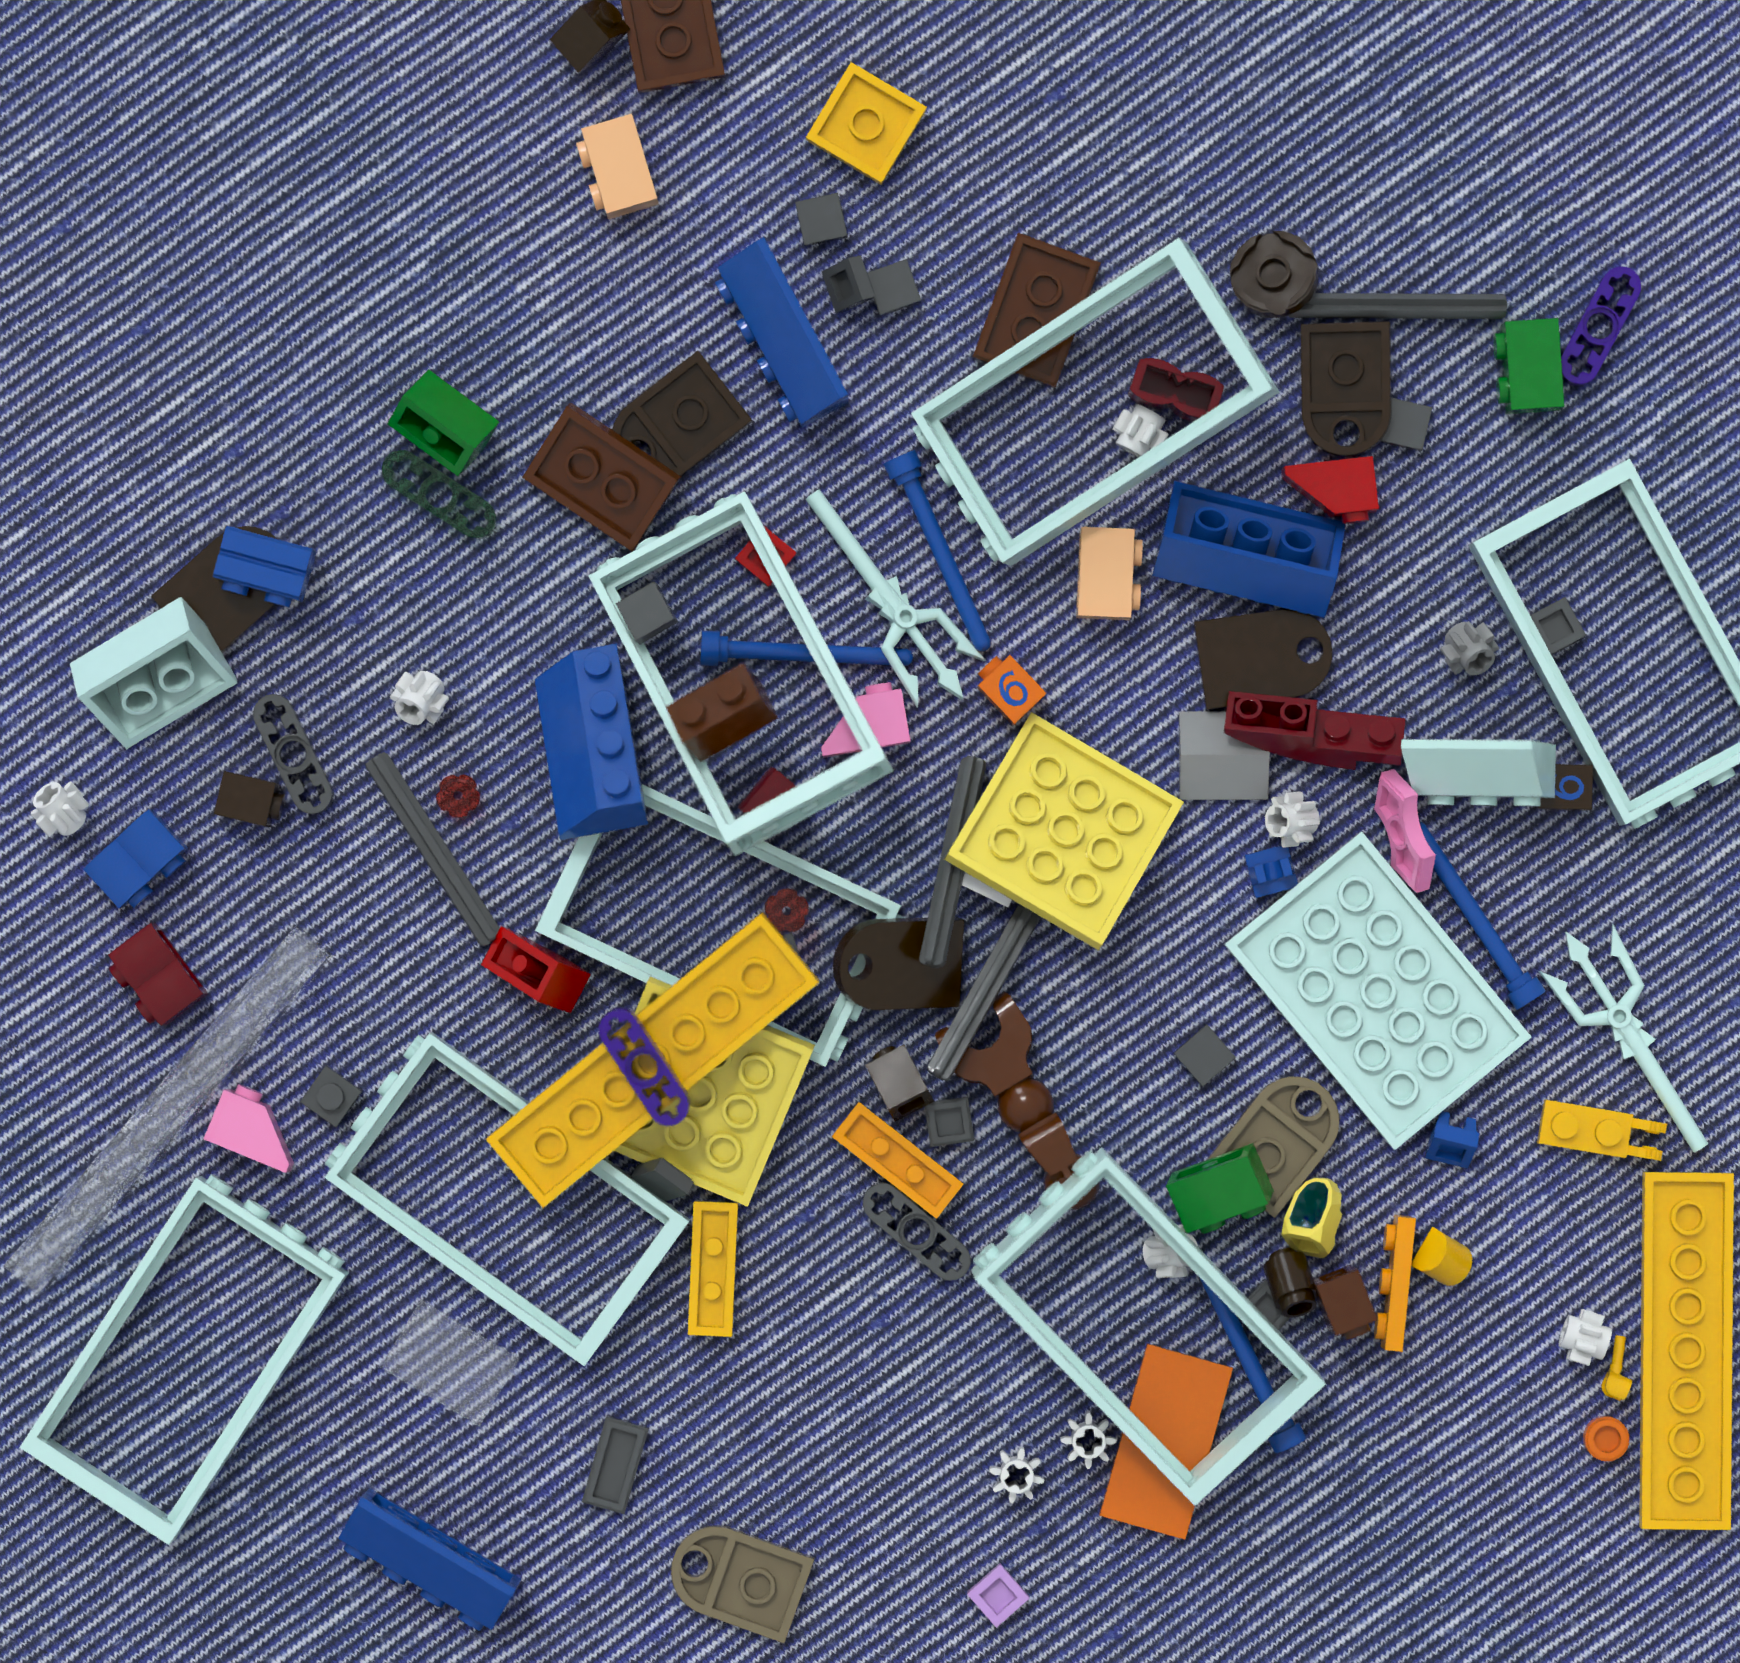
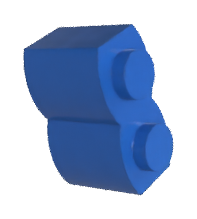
(137, 859)

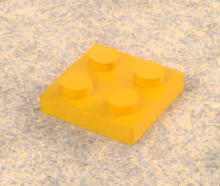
(866, 123)

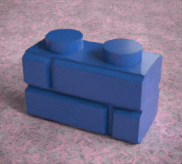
(263, 565)

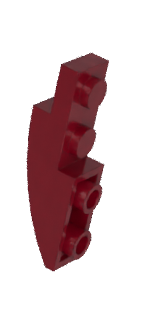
(1311, 735)

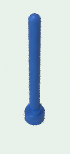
(907, 473)
(718, 648)
(1521, 985)
(1289, 1433)

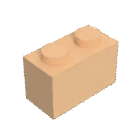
(618, 166)
(1106, 573)

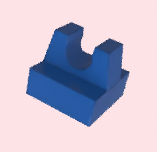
(1270, 871)
(1451, 1143)

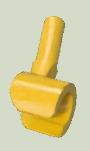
(1614, 1384)

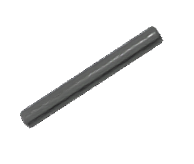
(1404, 306)
(433, 848)
(949, 877)
(983, 993)

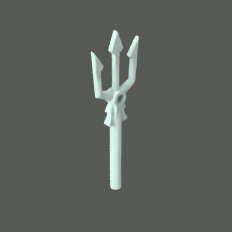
(895, 607)
(1626, 1028)

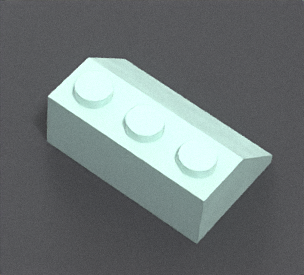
(152, 673)
(1481, 770)

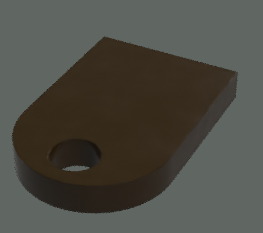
(1346, 381)
(683, 416)
(223, 612)
(1259, 655)
(892, 968)

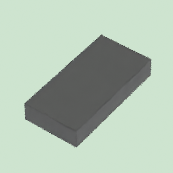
(615, 1464)

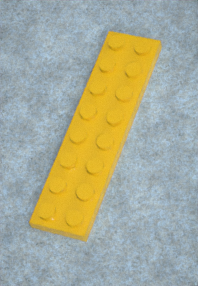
(695, 1029)
(1686, 1350)

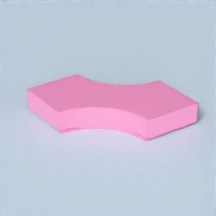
(1409, 849)

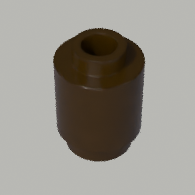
(1290, 1282)

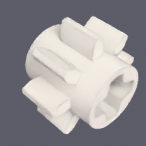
(1139, 430)
(419, 697)
(59, 808)
(1292, 819)
(1163, 1258)
(1585, 1337)
(1097, 1448)
(1013, 1487)

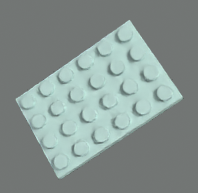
(1377, 990)

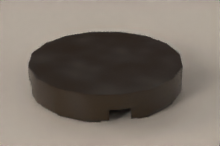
(1274, 274)

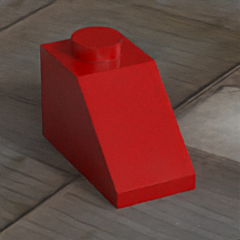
(1337, 486)
(536, 970)

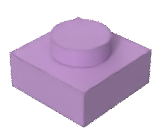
(998, 1595)

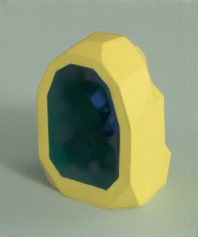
(1313, 1218)

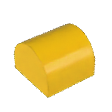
(1443, 1258)

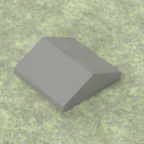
(1217, 764)

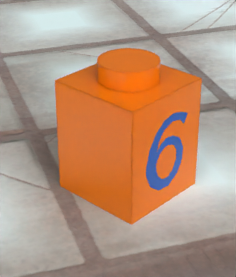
(1009, 688)

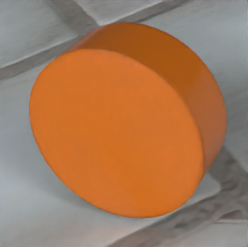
(1606, 1438)

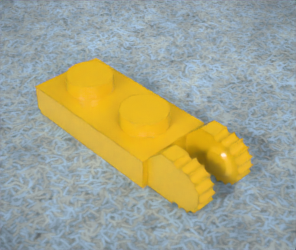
(1595, 1130)

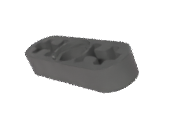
(298, 788)
(948, 1244)

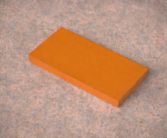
(1181, 1405)

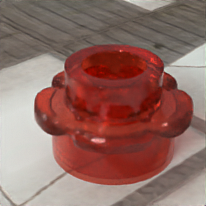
(469, 800)
(798, 907)

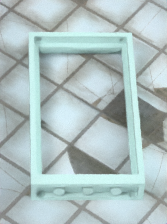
(956, 472)
(1679, 788)
(811, 795)
(831, 1041)
(370, 1125)
(1241, 1441)
(106, 1489)

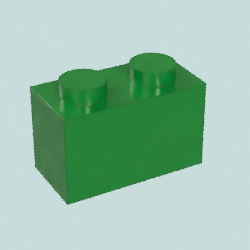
(1530, 366)
(443, 422)
(1220, 1190)

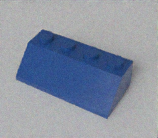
(782, 334)
(1249, 549)
(590, 744)
(429, 1559)

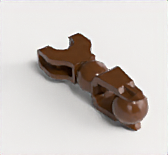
(1022, 1101)

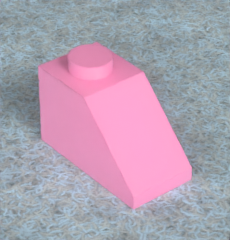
(885, 715)
(249, 1128)

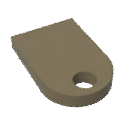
(1284, 1138)
(745, 1581)

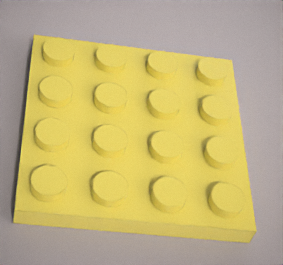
(1064, 831)
(730, 1115)

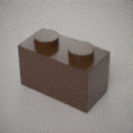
(722, 712)
(1344, 1302)

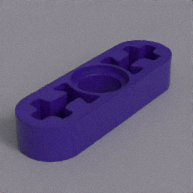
(1603, 291)
(652, 1101)

